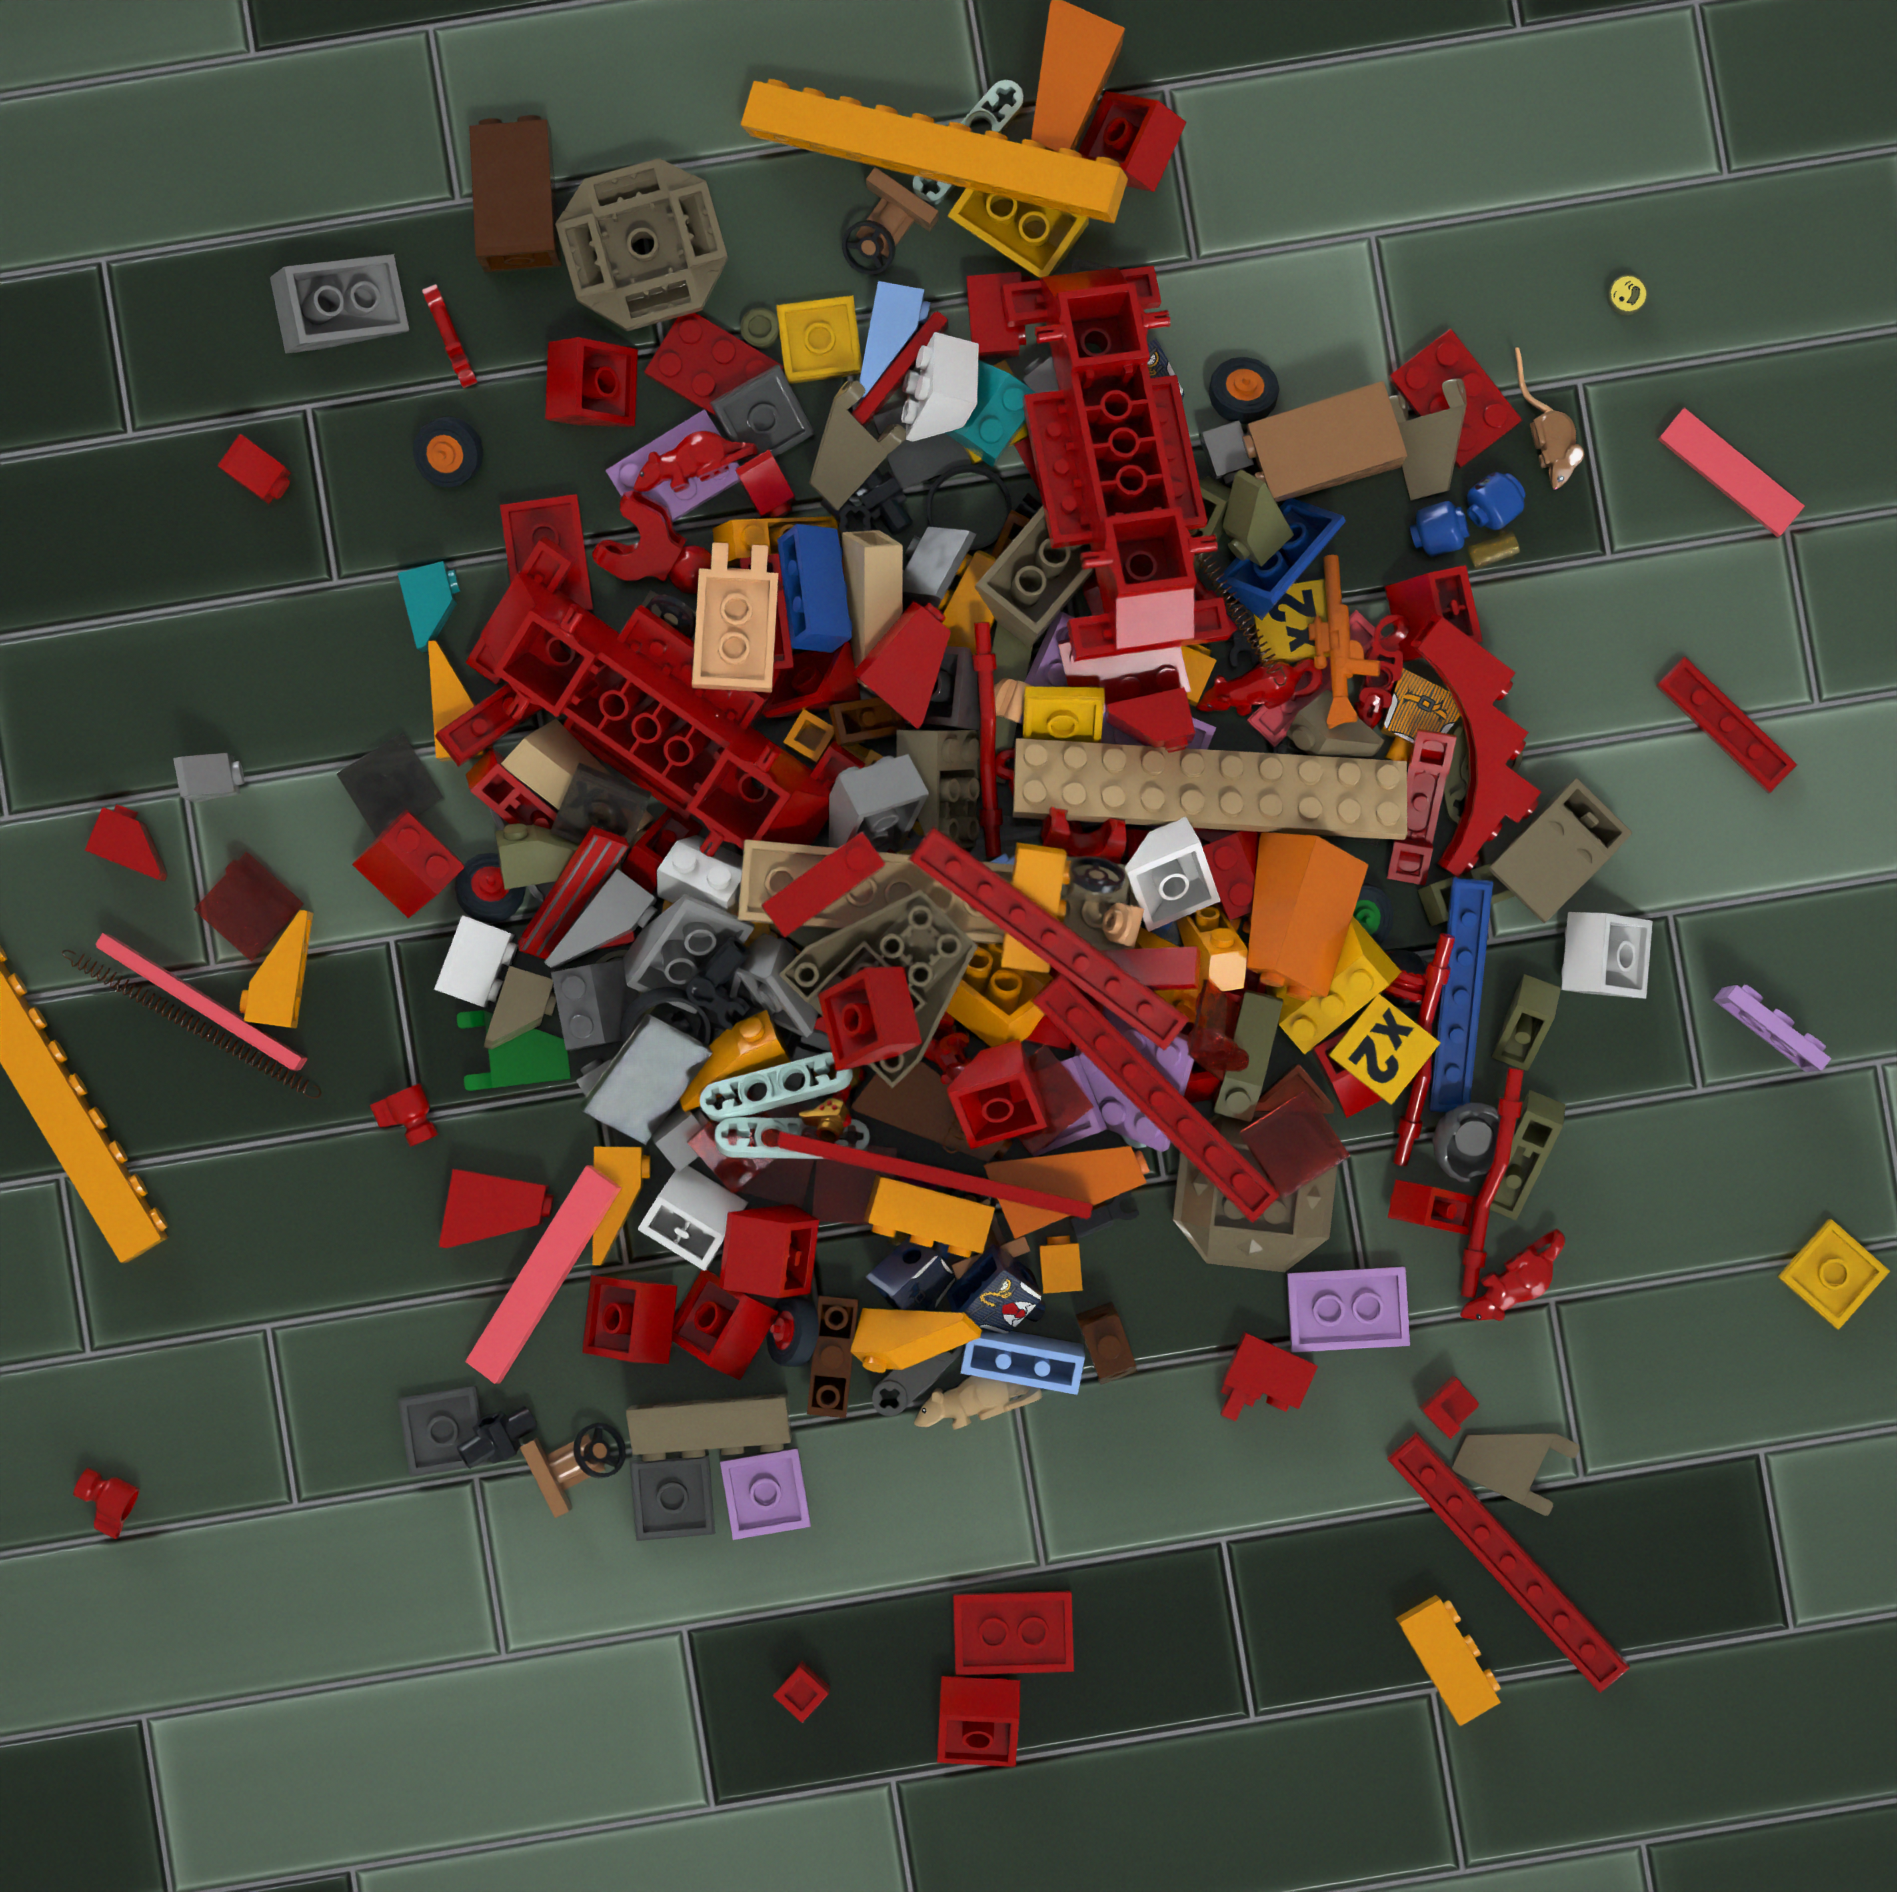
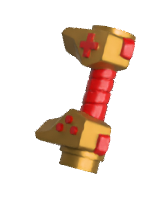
(832, 1115)

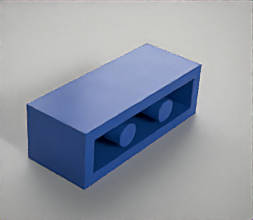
(814, 588)

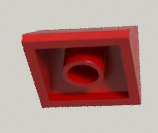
(814, 683)

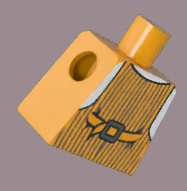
(1414, 706)

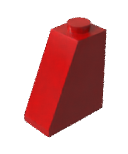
(907, 662)
(491, 1206)

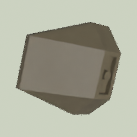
(905, 935)

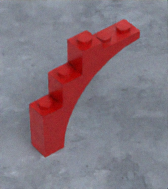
(1492, 739)

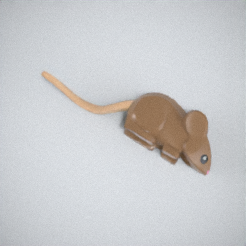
(1554, 435)

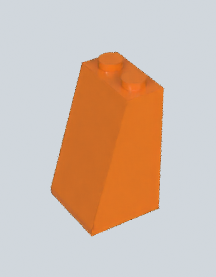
(1073, 73)
(1301, 911)
(1079, 1175)

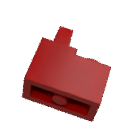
(988, 318)
(1265, 1369)

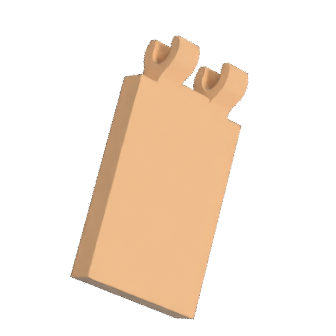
(735, 624)

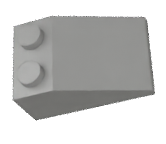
(338, 302)
(878, 802)
(680, 945)

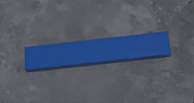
(1461, 995)

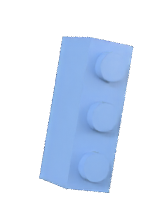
(1025, 1360)

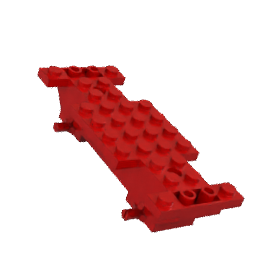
(1117, 461)
(638, 711)

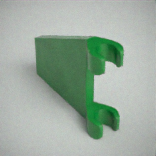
(523, 1060)

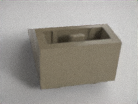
(949, 772)
(1560, 850)

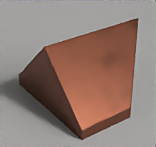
(1290, 1085)

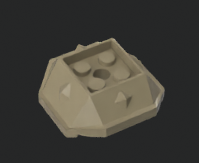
(633, 204)
(1226, 1237)

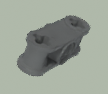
(912, 1381)

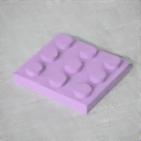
(1115, 1107)

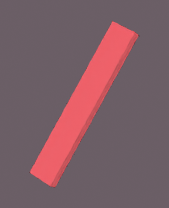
(200, 1002)
(543, 1274)

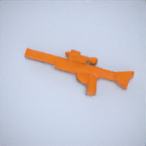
(1345, 654)

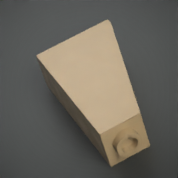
(873, 588)
(548, 762)

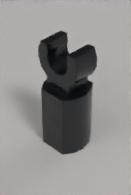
(1102, 1217)

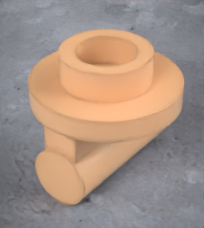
(1010, 698)
(1122, 923)

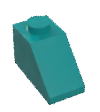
(429, 600)

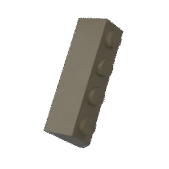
(1032, 581)
(709, 1425)

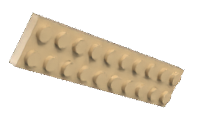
(1211, 788)
(773, 866)

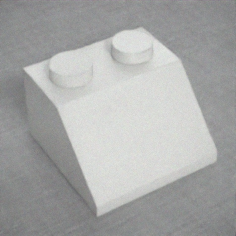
(1171, 875)
(706, 878)
(1606, 954)
(476, 962)

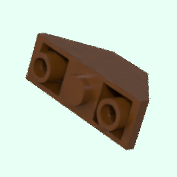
(832, 1357)

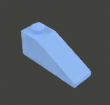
(892, 327)

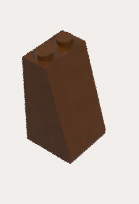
(514, 194)
(923, 1108)

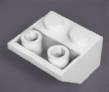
(941, 387)
(691, 1216)

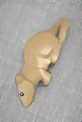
(974, 1397)

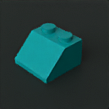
(996, 416)

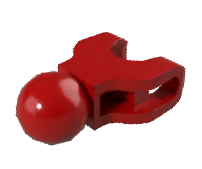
(657, 552)
(1105, 842)

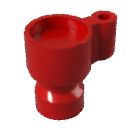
(409, 1109)
(112, 1499)

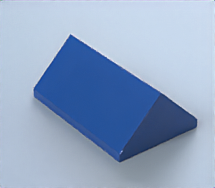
(1266, 584)

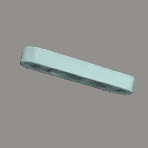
(1007, 113)
(776, 1093)
(789, 1125)

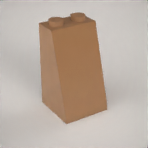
(1326, 443)

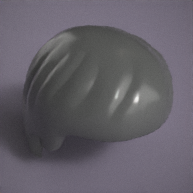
(1466, 1140)

